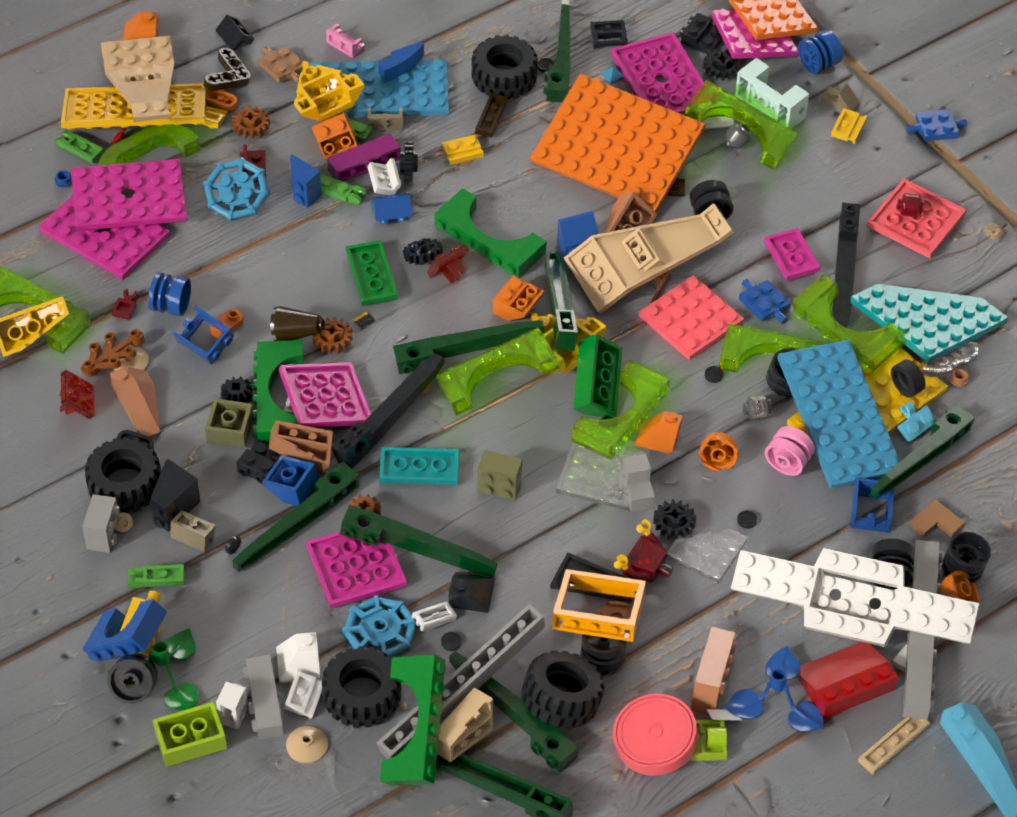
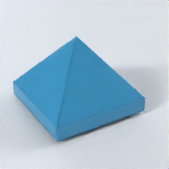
(612, 74)

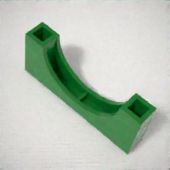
(511, 255)
(269, 358)
(418, 760)

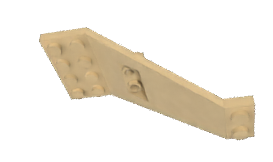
(141, 61)
(612, 267)

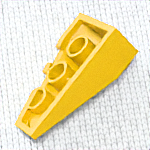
(26, 326)

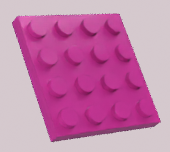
(743, 44)
(325, 394)
(354, 569)

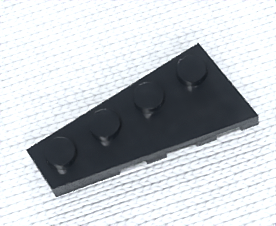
(576, 563)

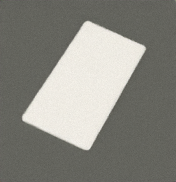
(717, 714)

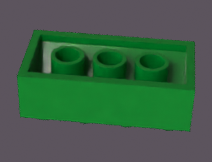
(597, 376)

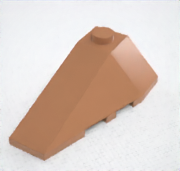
(138, 398)

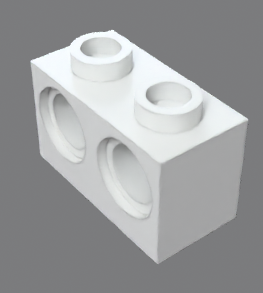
(232, 705)

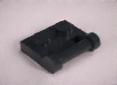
(608, 29)

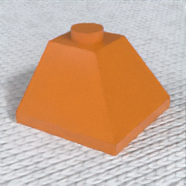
(142, 26)
(660, 432)

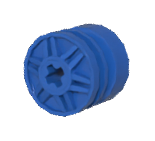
(820, 51)
(169, 294)

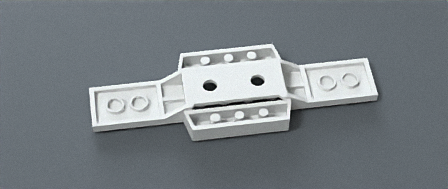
(851, 614)

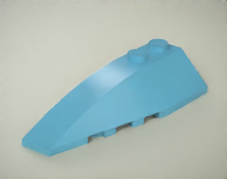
(983, 754)

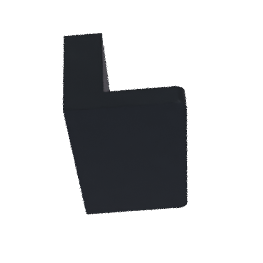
(233, 32)

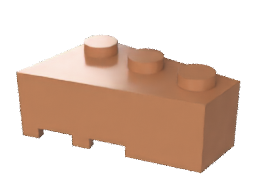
(302, 443)

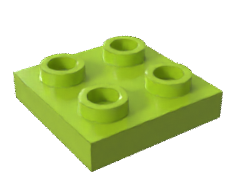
(711, 741)

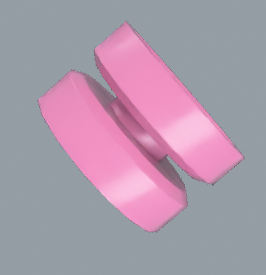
(789, 450)

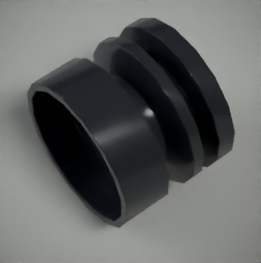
(895, 552)
(968, 554)

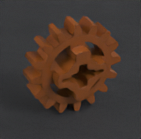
(251, 122)
(334, 336)

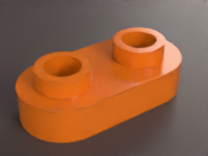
(221, 100)
(232, 319)

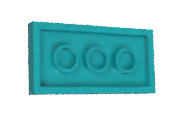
(419, 466)

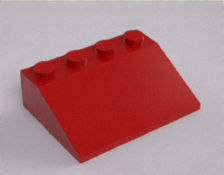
(847, 678)

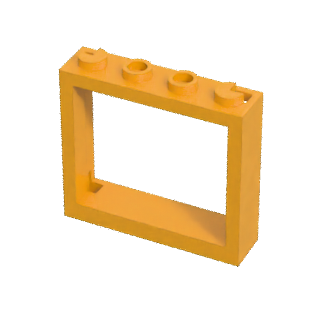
(597, 624)

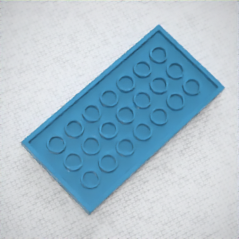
(418, 91)
(839, 413)

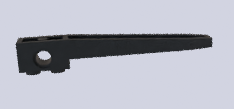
(845, 261)
(365, 436)

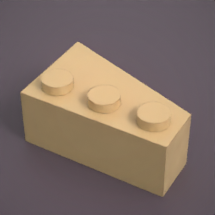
(466, 725)

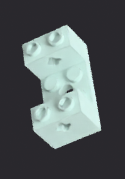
(753, 89)

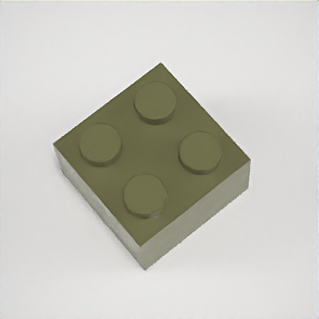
(229, 423)
(499, 475)

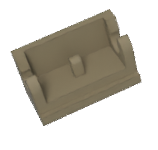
(385, 121)
(192, 530)

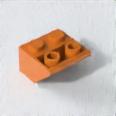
(335, 135)
(516, 299)

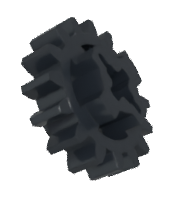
(721, 64)
(408, 161)
(422, 251)
(674, 519)

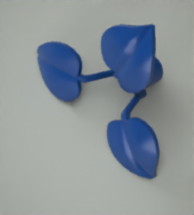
(780, 668)

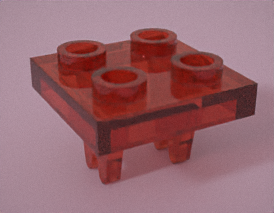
(449, 263)
(76, 395)

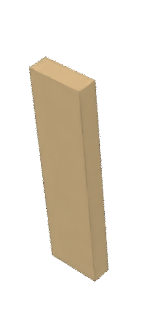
(892, 743)

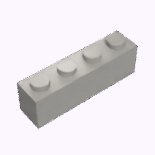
(264, 697)

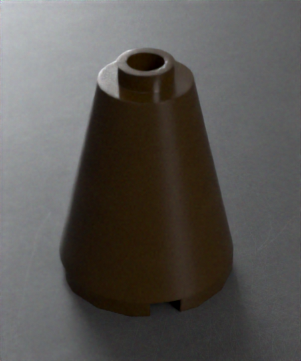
(294, 324)

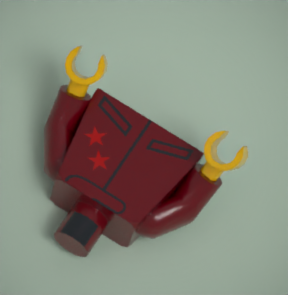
(646, 558)

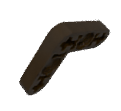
(237, 75)

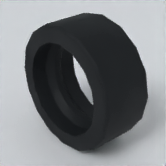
(908, 378)

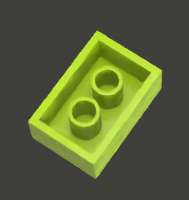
(189, 734)

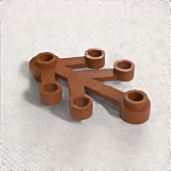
(113, 355)

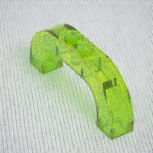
(149, 139)

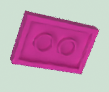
(792, 254)

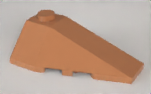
(629, 212)

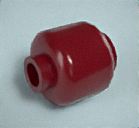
(910, 205)

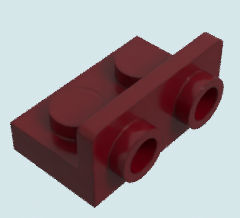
(256, 157)

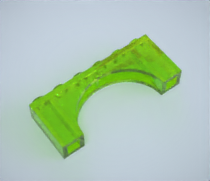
(772, 135)
(20, 290)
(748, 342)
(870, 347)
(526, 350)
(610, 435)

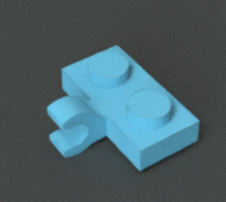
(916, 421)

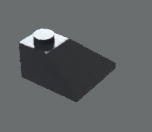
(471, 592)

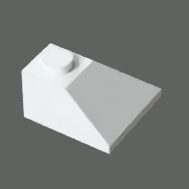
(299, 654)

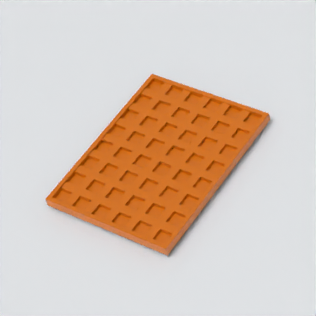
(617, 142)

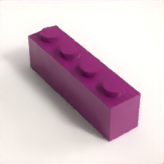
(356, 160)

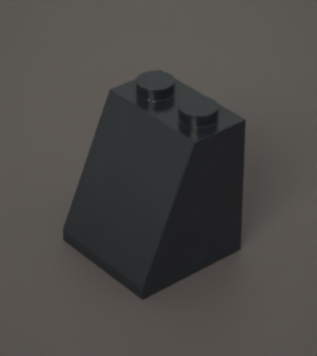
(173, 492)

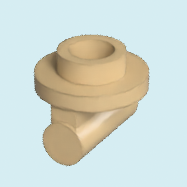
(123, 522)

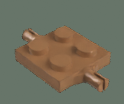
(281, 64)

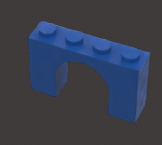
(109, 642)

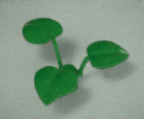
(180, 647)

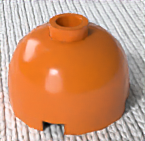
(718, 451)
(958, 586)

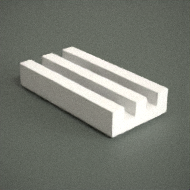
(436, 618)

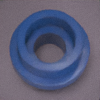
(63, 178)

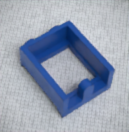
(191, 326)
(863, 487)

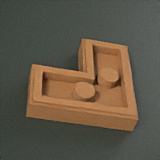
(936, 515)

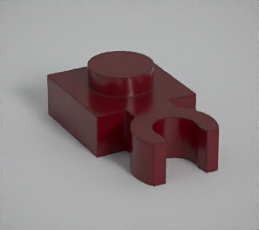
(125, 307)

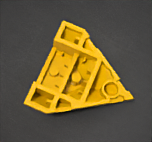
(325, 92)
(586, 327)

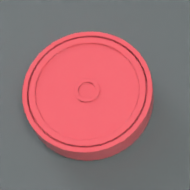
(655, 734)

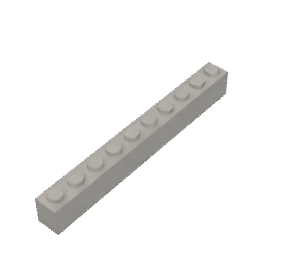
(920, 647)
(470, 675)

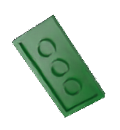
(371, 273)

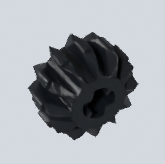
(237, 390)

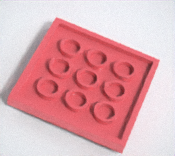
(921, 233)
(690, 317)

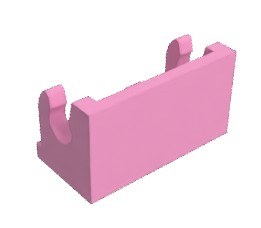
(344, 42)

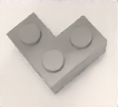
(636, 483)
(100, 523)

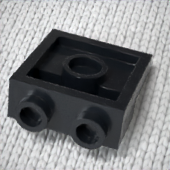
(701, 34)
(257, 461)

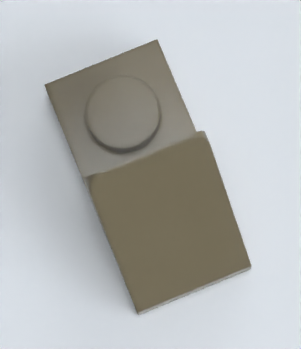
(841, 99)

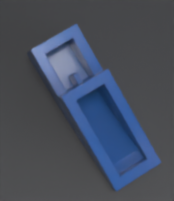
(400, 61)

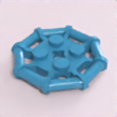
(229, 181)
(375, 616)

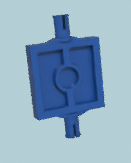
(937, 125)
(764, 300)

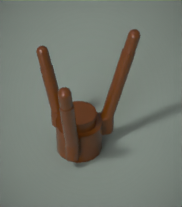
(660, 281)

